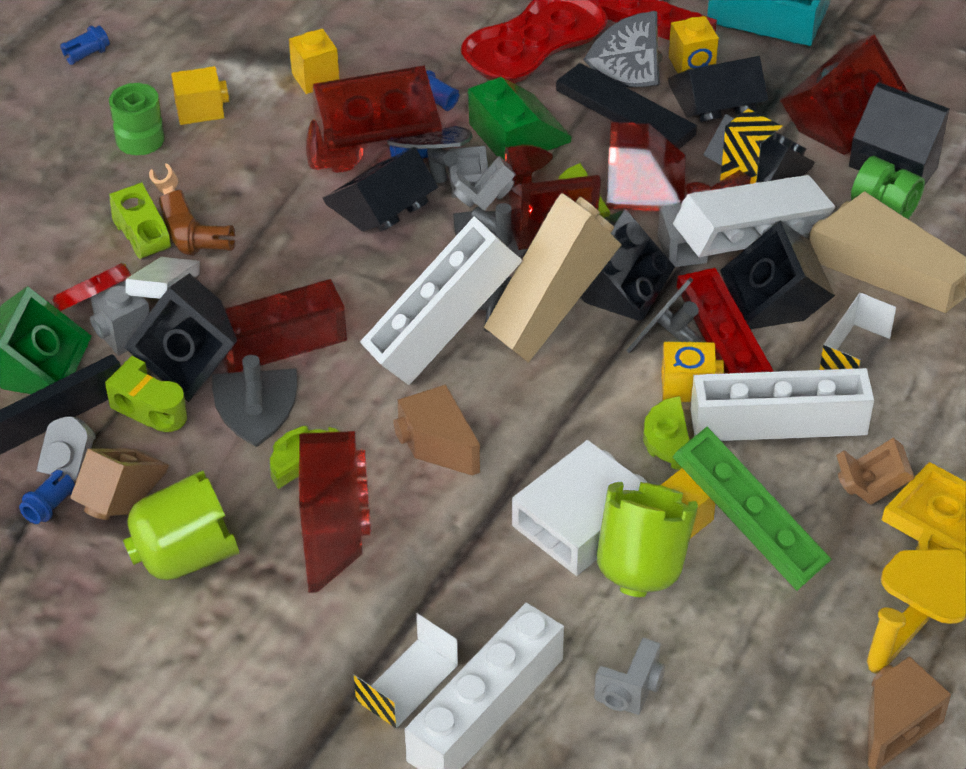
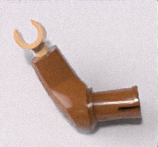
(182, 226)

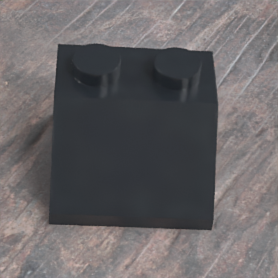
(719, 88)
(900, 131)
(384, 192)
(777, 279)
(184, 336)

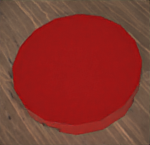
(91, 286)

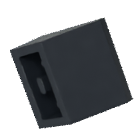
(777, 158)
(633, 273)

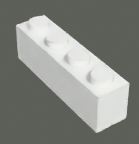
(739, 215)
(441, 301)
(782, 404)
(485, 691)

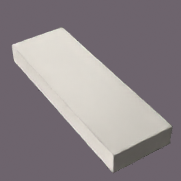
(159, 276)

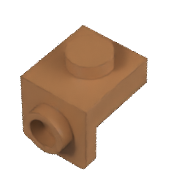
(876, 472)

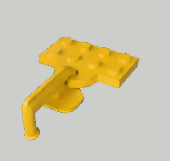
(933, 574)

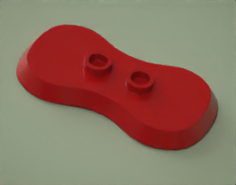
(523, 43)

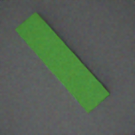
(751, 508)

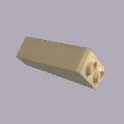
(890, 253)
(553, 275)

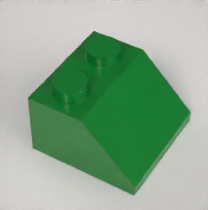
(512, 116)
(37, 343)

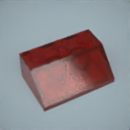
(836, 94)
(375, 107)
(286, 324)
(332, 504)

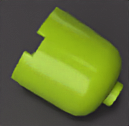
(179, 529)
(644, 537)

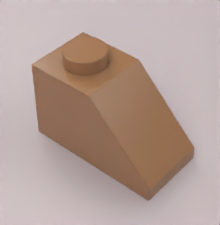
(437, 431)
(115, 480)
(902, 710)

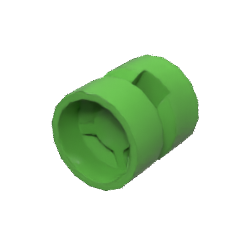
(136, 118)
(894, 189)

